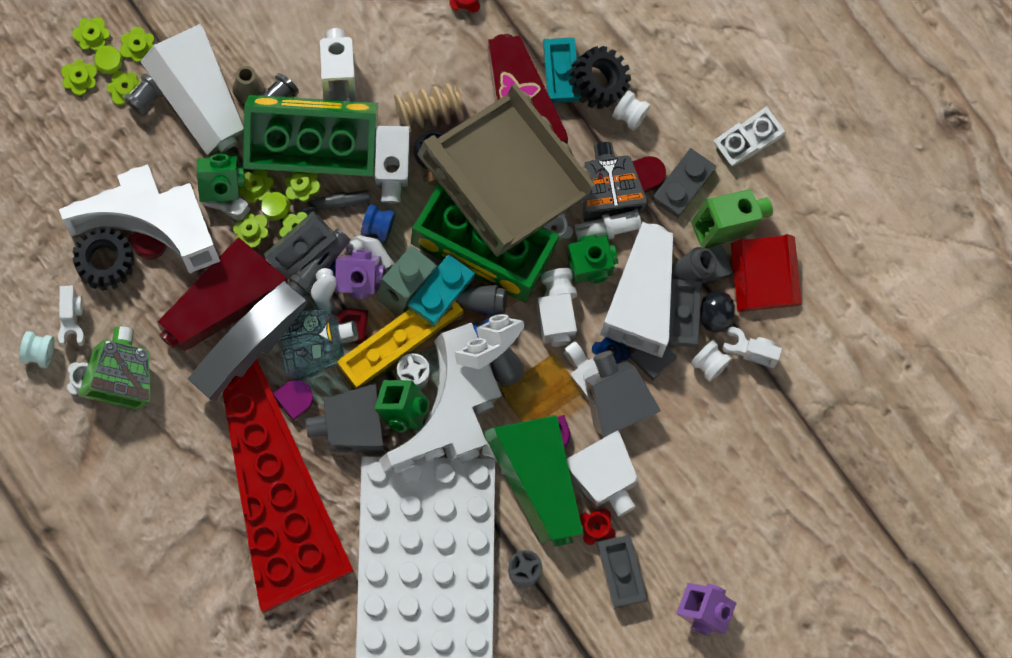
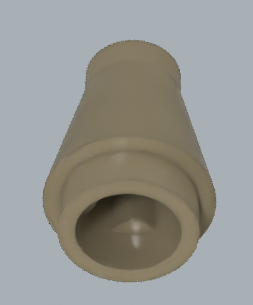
(246, 83)

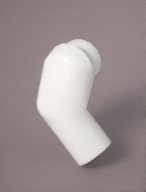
(371, 244)
(323, 289)

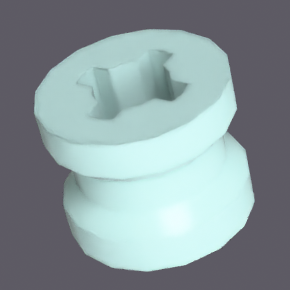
(36, 349)

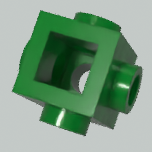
(219, 178)
(592, 259)
(402, 405)

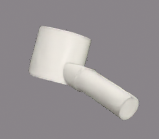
(235, 210)

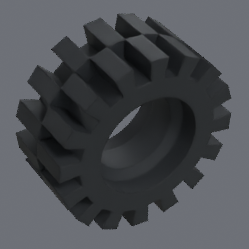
(610, 67)
(98, 240)

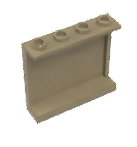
(507, 171)

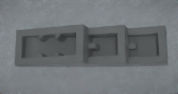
(247, 339)

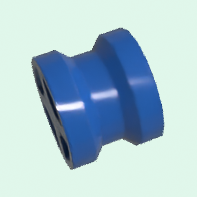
(378, 223)

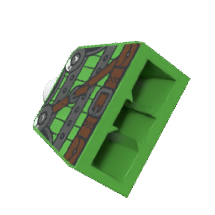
(118, 372)

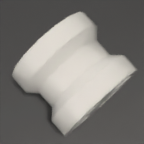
(631, 110)
(558, 282)
(711, 361)
(413, 365)

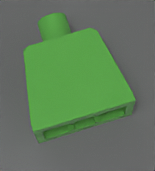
(729, 217)

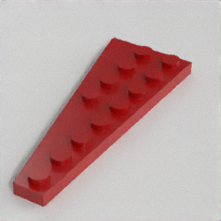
(284, 517)

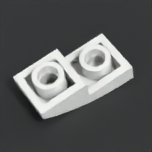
(749, 137)
(492, 341)

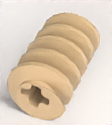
(429, 107)

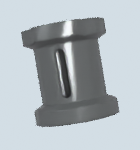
(281, 87)
(143, 95)

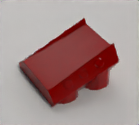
(765, 273)

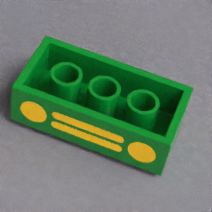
(310, 135)
(446, 231)

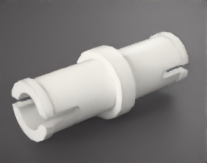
(609, 225)

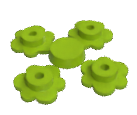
(106, 60)
(274, 204)

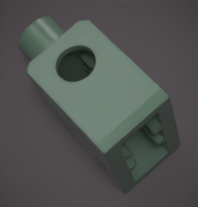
(405, 280)

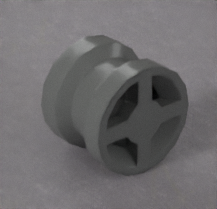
(522, 563)

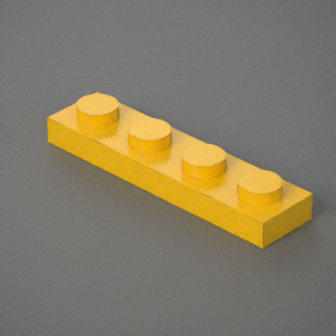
(391, 345)

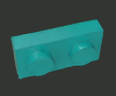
(558, 58)
(441, 290)

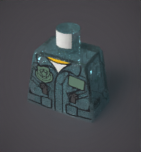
(315, 342)

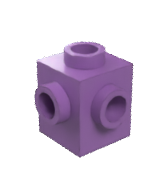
(348, 273)
(706, 608)

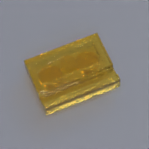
(541, 390)

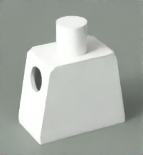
(337, 64)
(392, 149)
(605, 474)

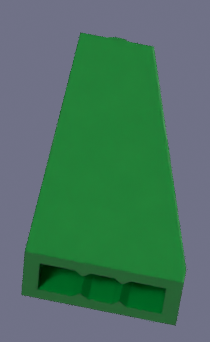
(539, 474)

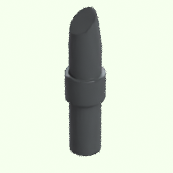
(340, 200)

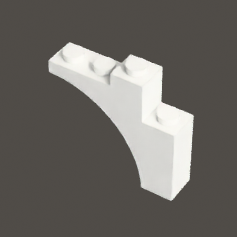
(140, 207)
(452, 420)

